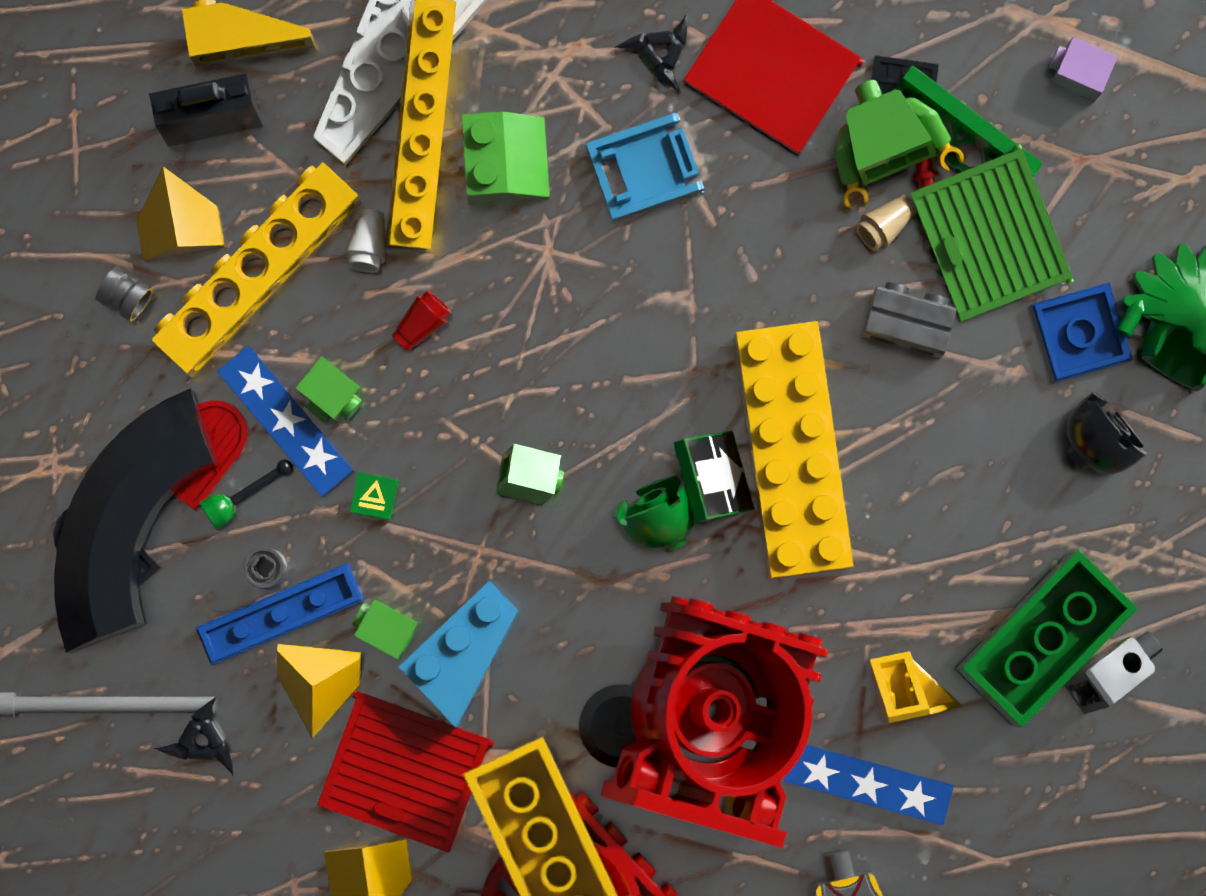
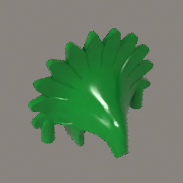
(1177, 311)

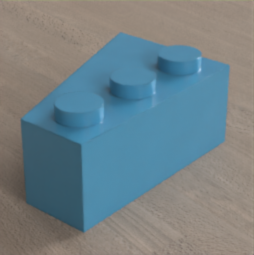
(459, 653)

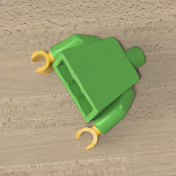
(886, 137)

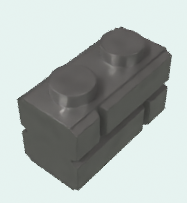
(909, 320)

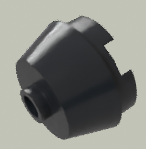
(607, 723)

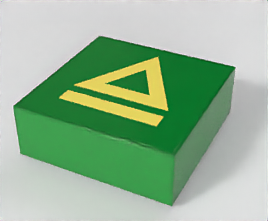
(374, 496)

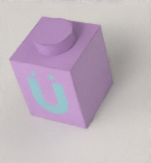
(1082, 68)

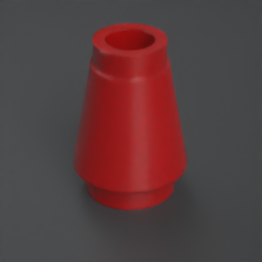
(421, 320)

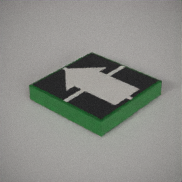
(713, 476)

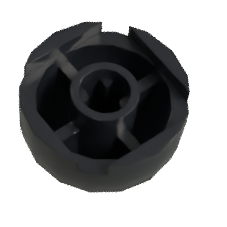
(1102, 438)

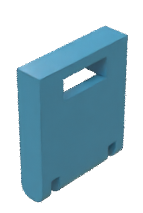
(650, 166)

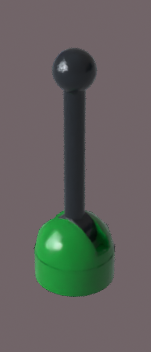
(221, 508)

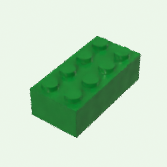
(1047, 638)

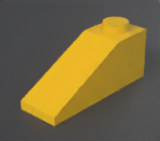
(228, 32)

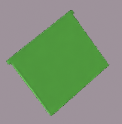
(991, 234)

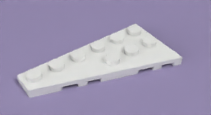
(373, 75)

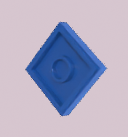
(1080, 332)

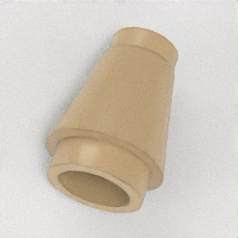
(884, 223)

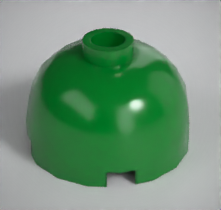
(659, 516)

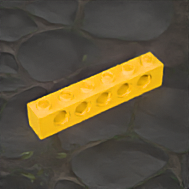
(420, 124)
(252, 292)

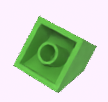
(505, 157)

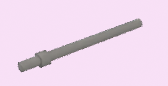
(11, 704)

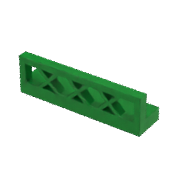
(960, 120)

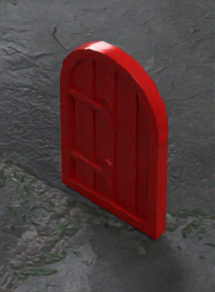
(228, 437)

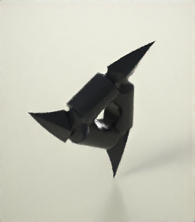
(661, 66)
(201, 724)

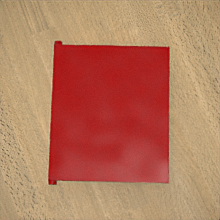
(772, 70)
(403, 772)

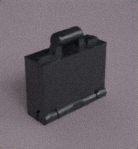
(206, 109)

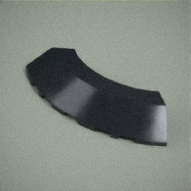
(113, 516)

